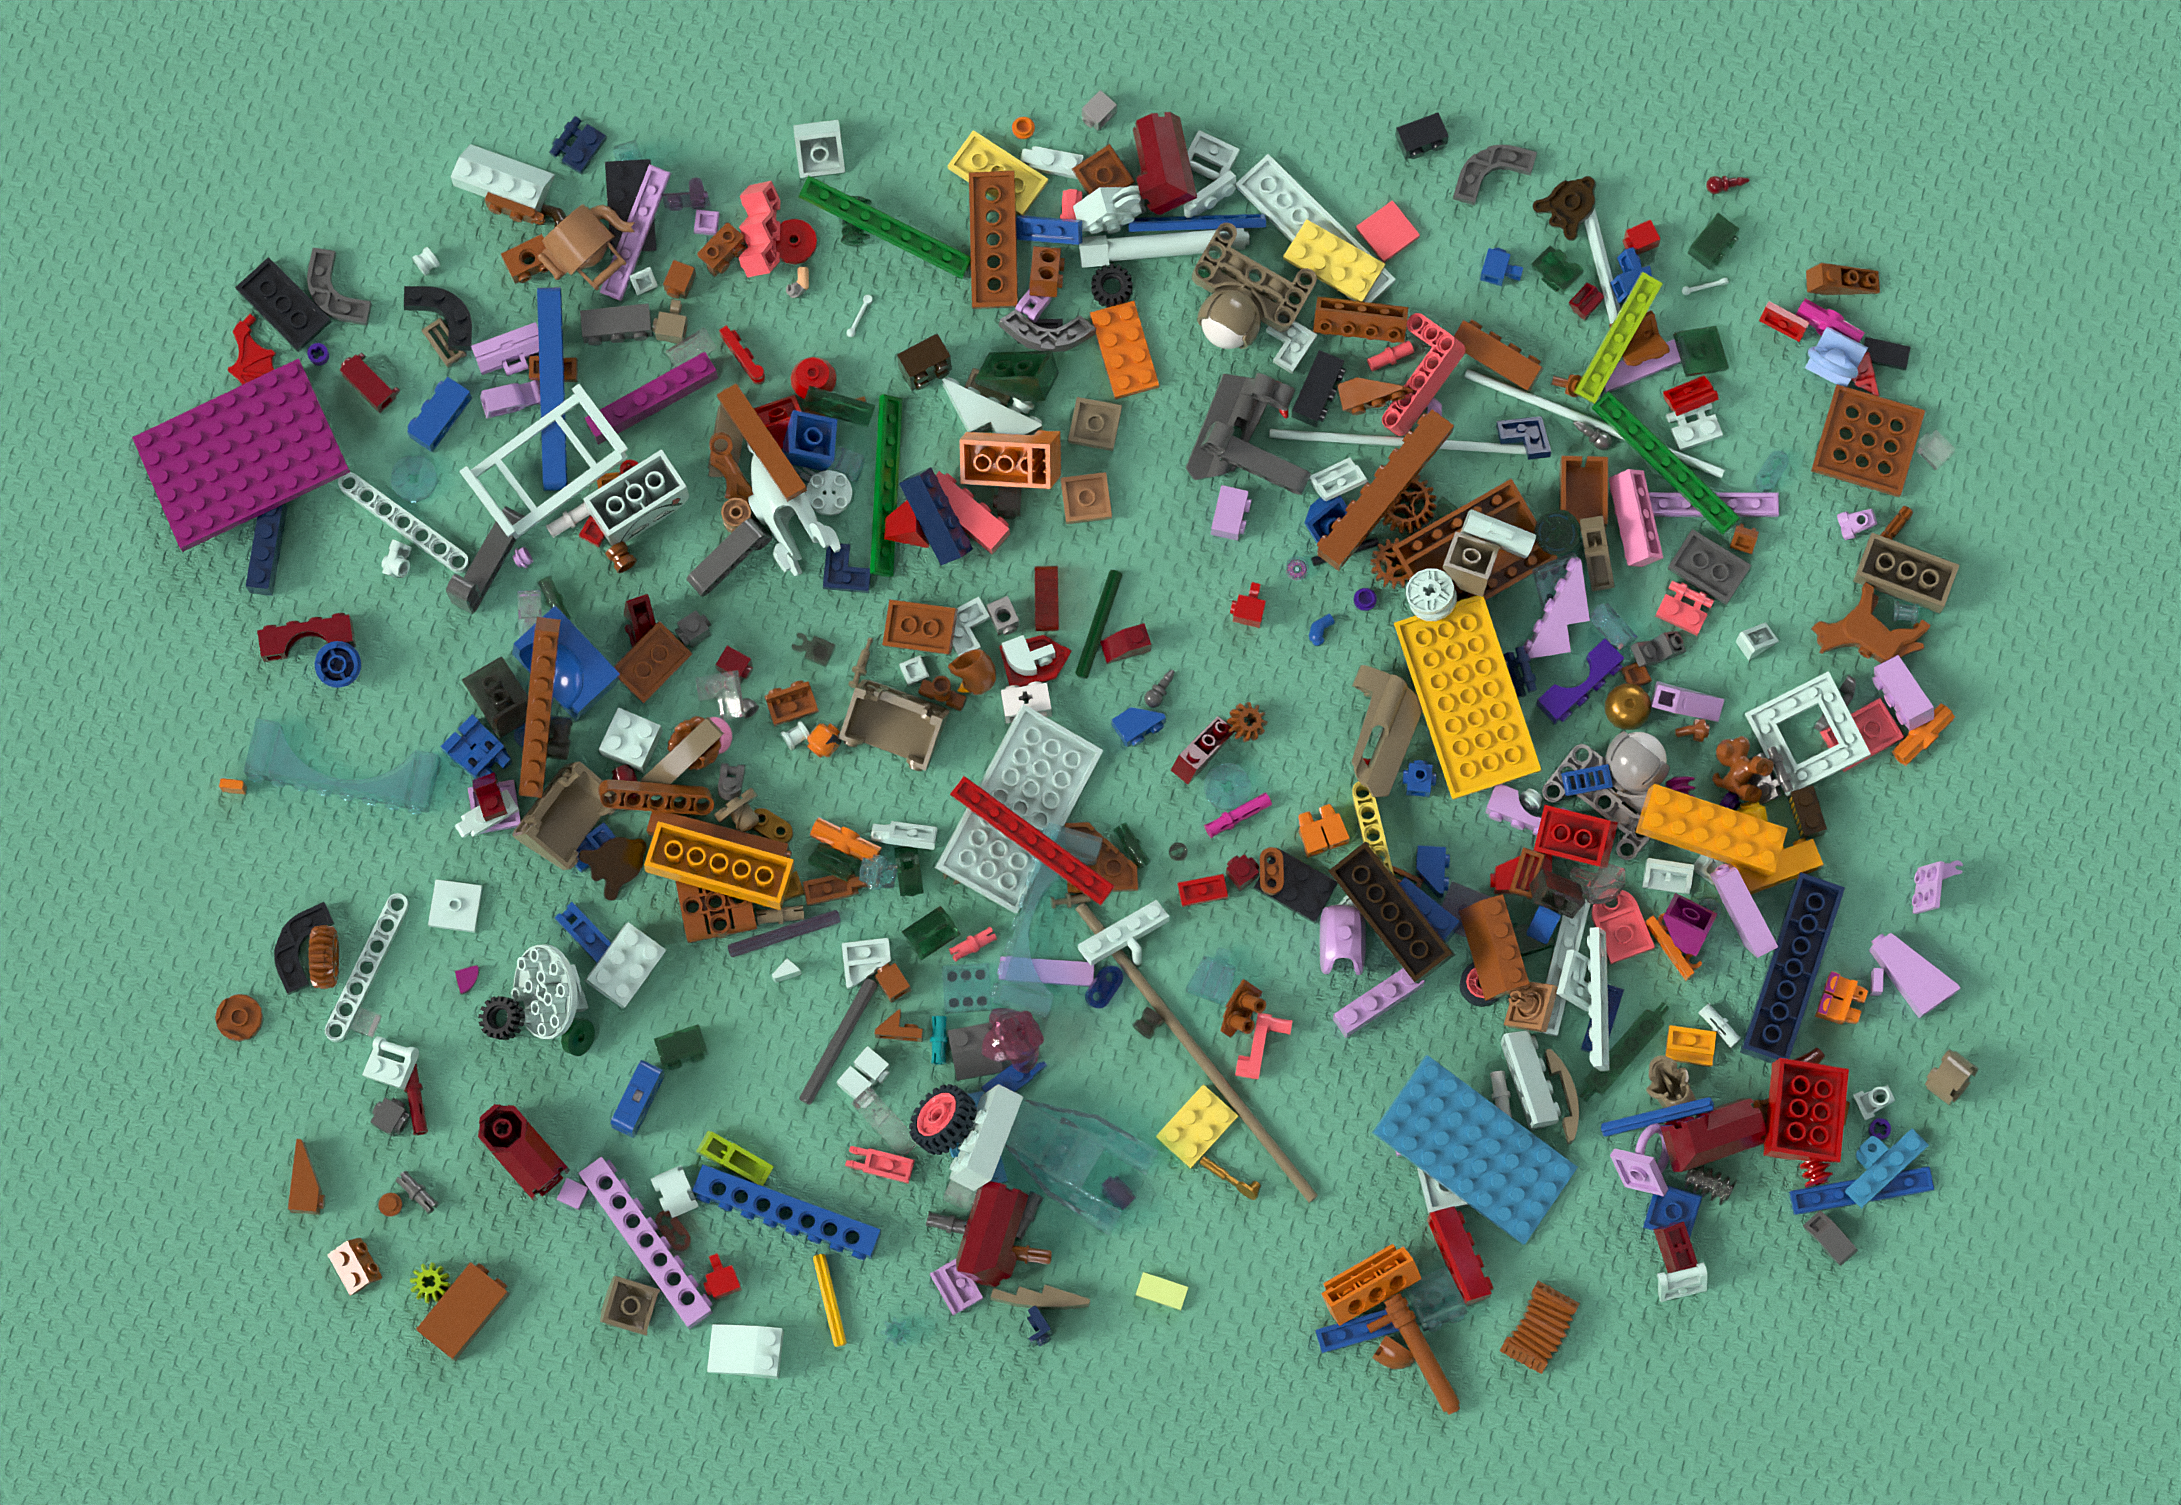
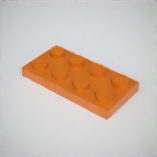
(1124, 350)

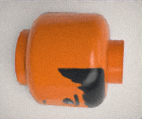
(824, 740)

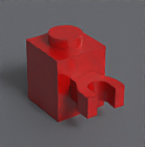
(1249, 609)
(721, 1281)

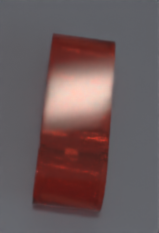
(1046, 598)

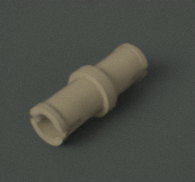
(780, 916)

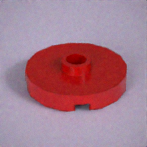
(801, 250)

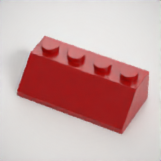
(1458, 1254)

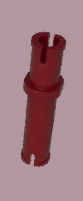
(416, 1106)

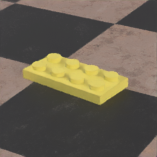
(982, 155)
(1334, 261)

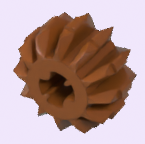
(1253, 716)

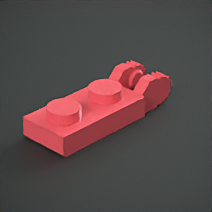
(882, 1164)

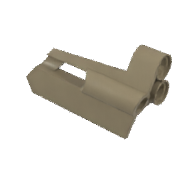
(1398, 712)

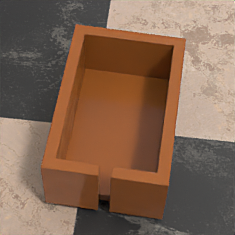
(1584, 489)

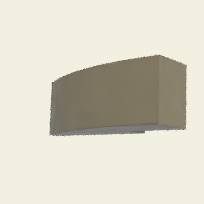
(1597, 553)

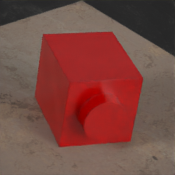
(1642, 237)

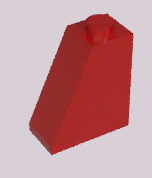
(1504, 873)

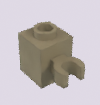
(671, 326)

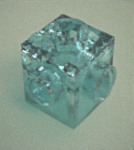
(878, 872)

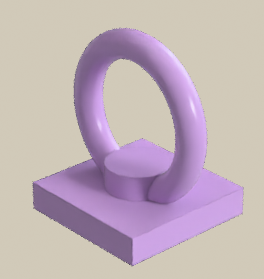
(1642, 1171)

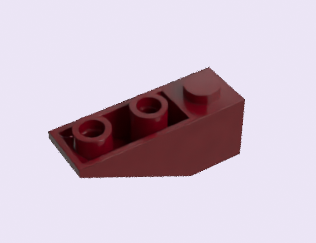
(1201, 750)

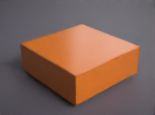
(232, 786)

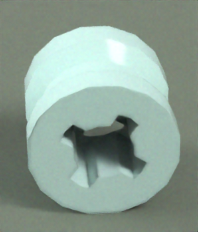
(426, 261)

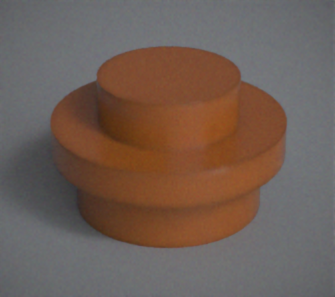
(390, 1204)

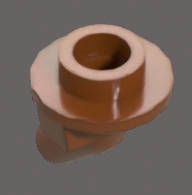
(1570, 384)
(1699, 730)

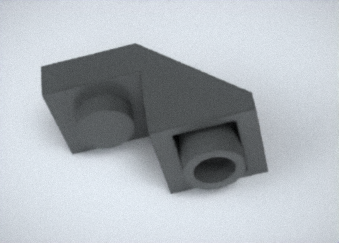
(1658, 649)
(1830, 1238)

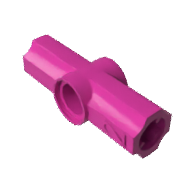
(1821, 318)

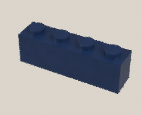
(936, 516)
(266, 551)

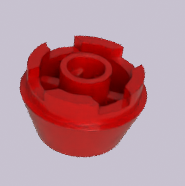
(812, 372)

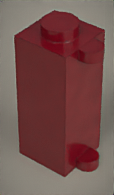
(368, 383)

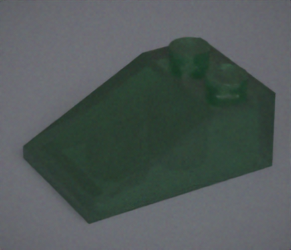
(1019, 374)

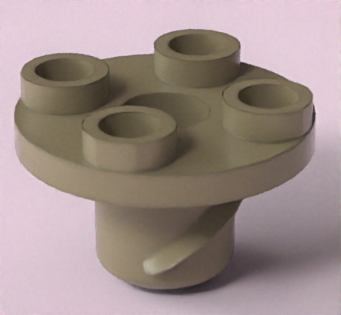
(740, 811)

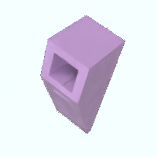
(1686, 702)

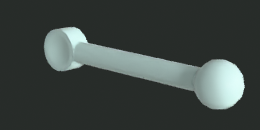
(1686, 290)
(867, 301)

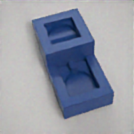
(593, 841)

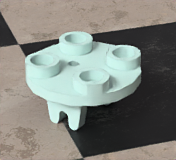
(828, 482)

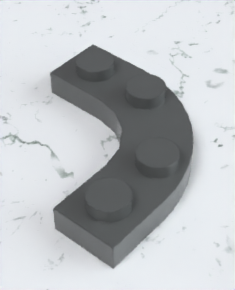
(1488, 160)
(326, 297)
(1046, 339)

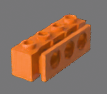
(1369, 1283)

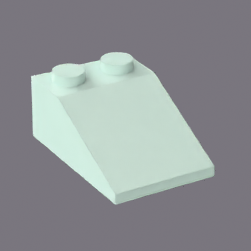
(745, 1350)

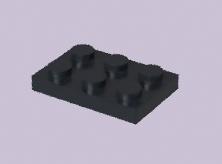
(1303, 890)

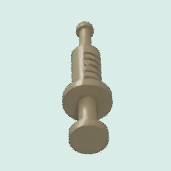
(859, 669)
(1070, 900)

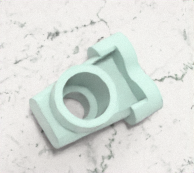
(395, 562)
(1868, 1101)

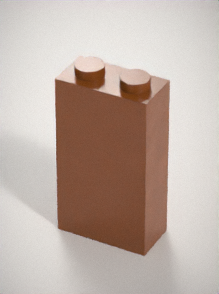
(463, 1310)

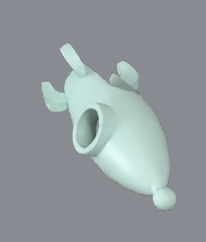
(774, 510)

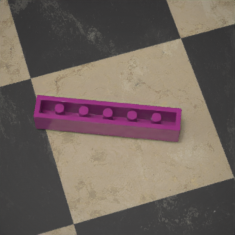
(655, 395)

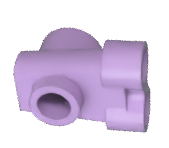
(1851, 524)

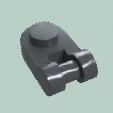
(730, 787)

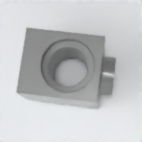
(1098, 111)
(1003, 606)

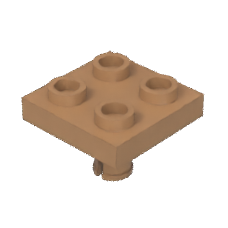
(1531, 1007)

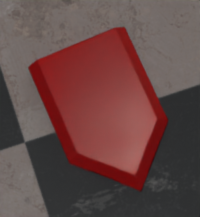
(1044, 673)

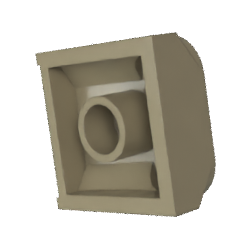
(629, 1305)

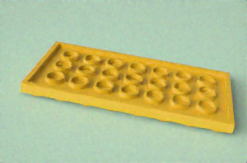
(1468, 698)

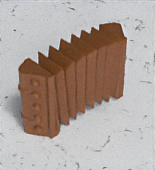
(1542, 1328)

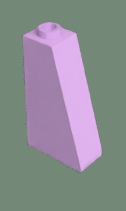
(1743, 910)
(1912, 975)

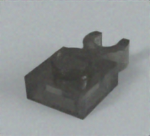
(816, 650)

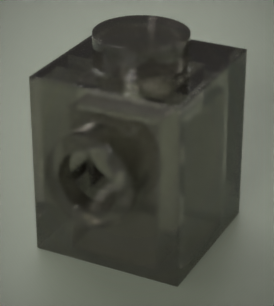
(1008, 502)

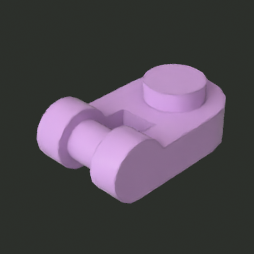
(1040, 304)

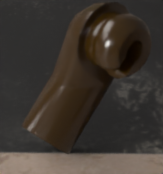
(556, 213)

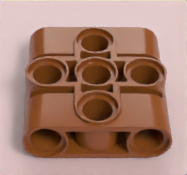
(695, 922)

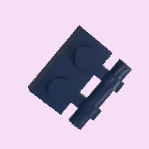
(584, 147)
(1528, 679)

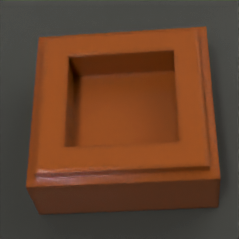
(1636, 675)

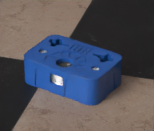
(637, 1098)

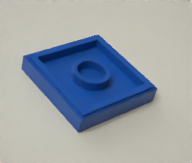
(1674, 1206)

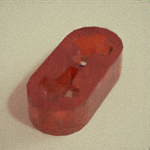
(677, 1227)

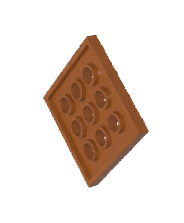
(1847, 469)

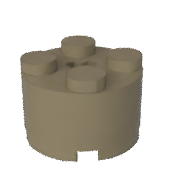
(1951, 1077)

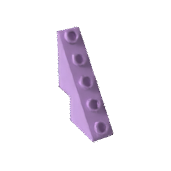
(1565, 608)

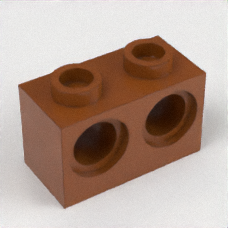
(1045, 271)

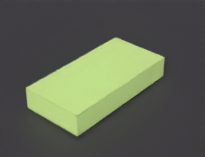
(1161, 1291)

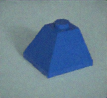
(1323, 515)

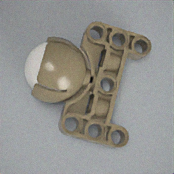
(1238, 304)

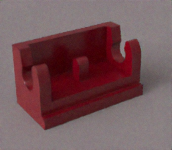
(1675, 1247)

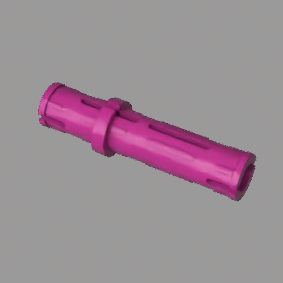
(1237, 815)

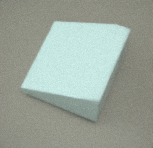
(1705, 866)
(786, 971)

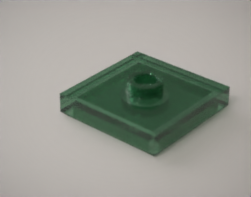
(1700, 351)

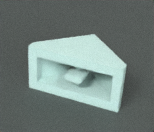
(1756, 640)

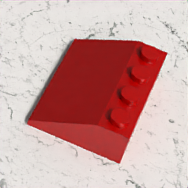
(1806, 1111)

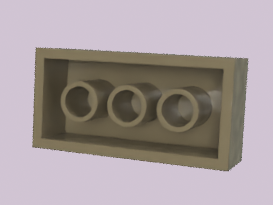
(1906, 573)

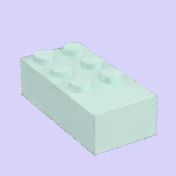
(986, 1139)

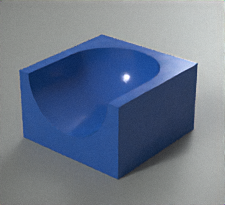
(581, 670)

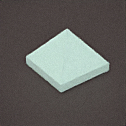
(643, 281)

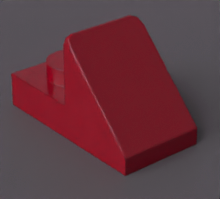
(640, 615)
(489, 796)

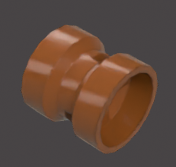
(621, 557)

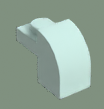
(1023, 660)

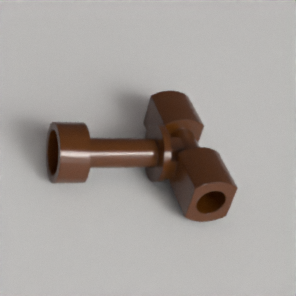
(941, 691)

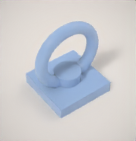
(1836, 357)

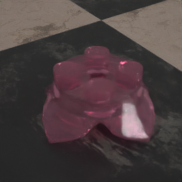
(1003, 1045)

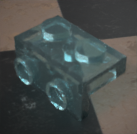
(1612, 626)

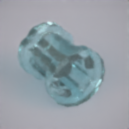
(1905, 612)

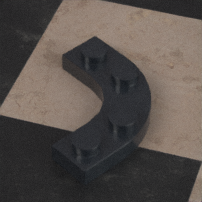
(447, 305)
(289, 944)

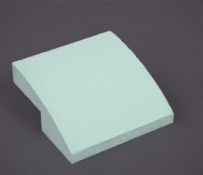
(1337, 479)

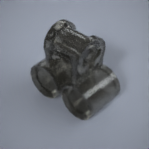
(559, 737)

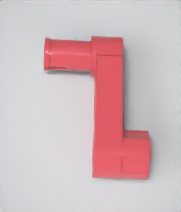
(1250, 1066)

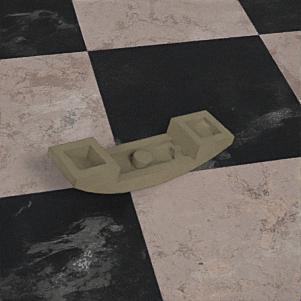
(1556, 1067)

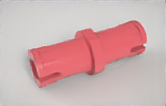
(1390, 355)
(972, 944)

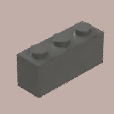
(616, 324)

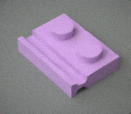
(956, 1289)

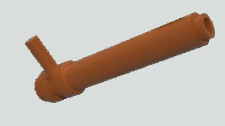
(1404, 1320)

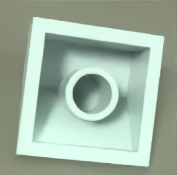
(819, 148)

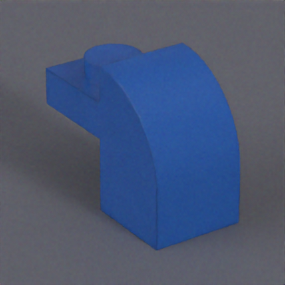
(1631, 268)

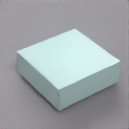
(914, 670)

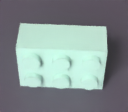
(625, 965)

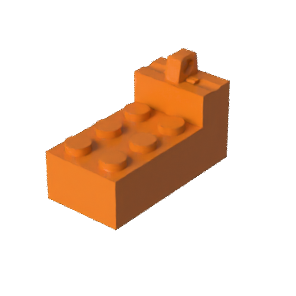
(1010, 459)

